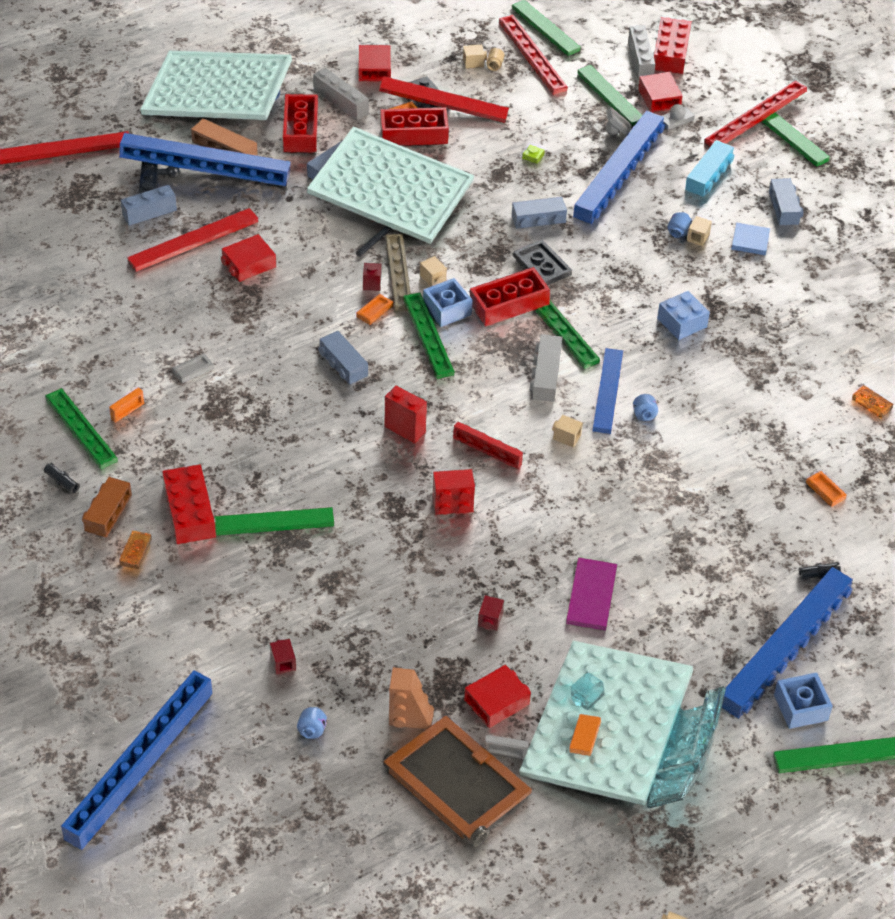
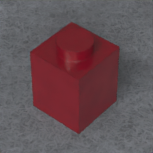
(372, 276)
(490, 613)
(282, 656)

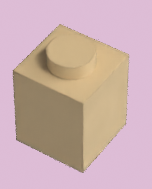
(474, 56)
(699, 231)
(433, 271)
(567, 430)

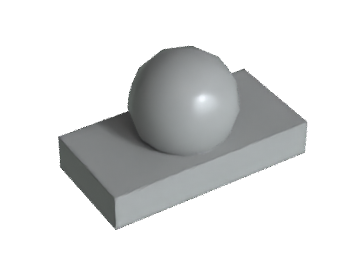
(678, 116)
(617, 123)

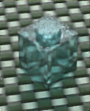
(587, 691)

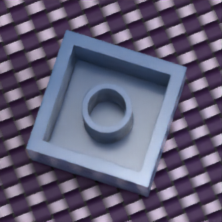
(447, 302)
(683, 315)
(803, 700)

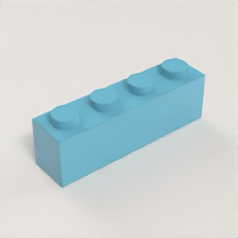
(709, 168)

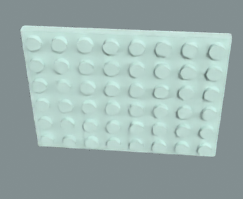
(217, 85)
(391, 184)
(634, 729)

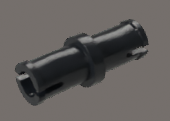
(61, 478)
(818, 570)

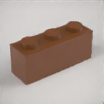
(107, 506)

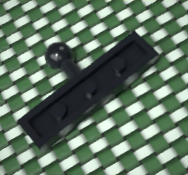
(150, 173)

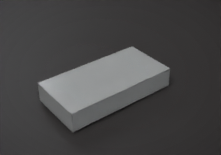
(193, 368)
(506, 746)

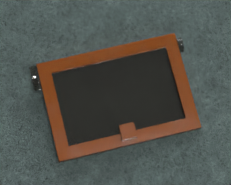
(457, 779)

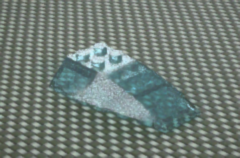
(686, 750)

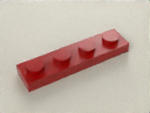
(488, 445)

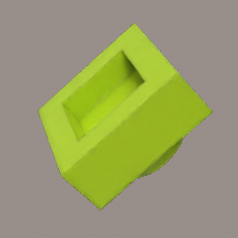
(533, 154)

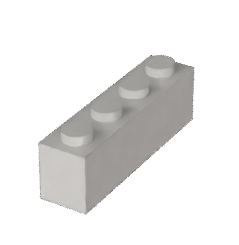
(641, 51)
(341, 94)
(546, 367)

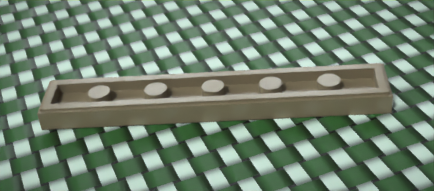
(398, 270)

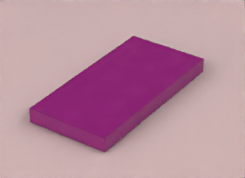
(591, 594)

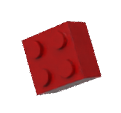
(453, 491)

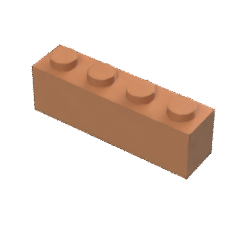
(214, 136)

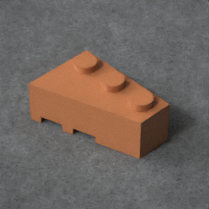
(407, 701)

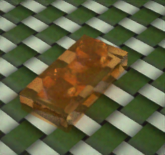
(872, 401)
(135, 549)

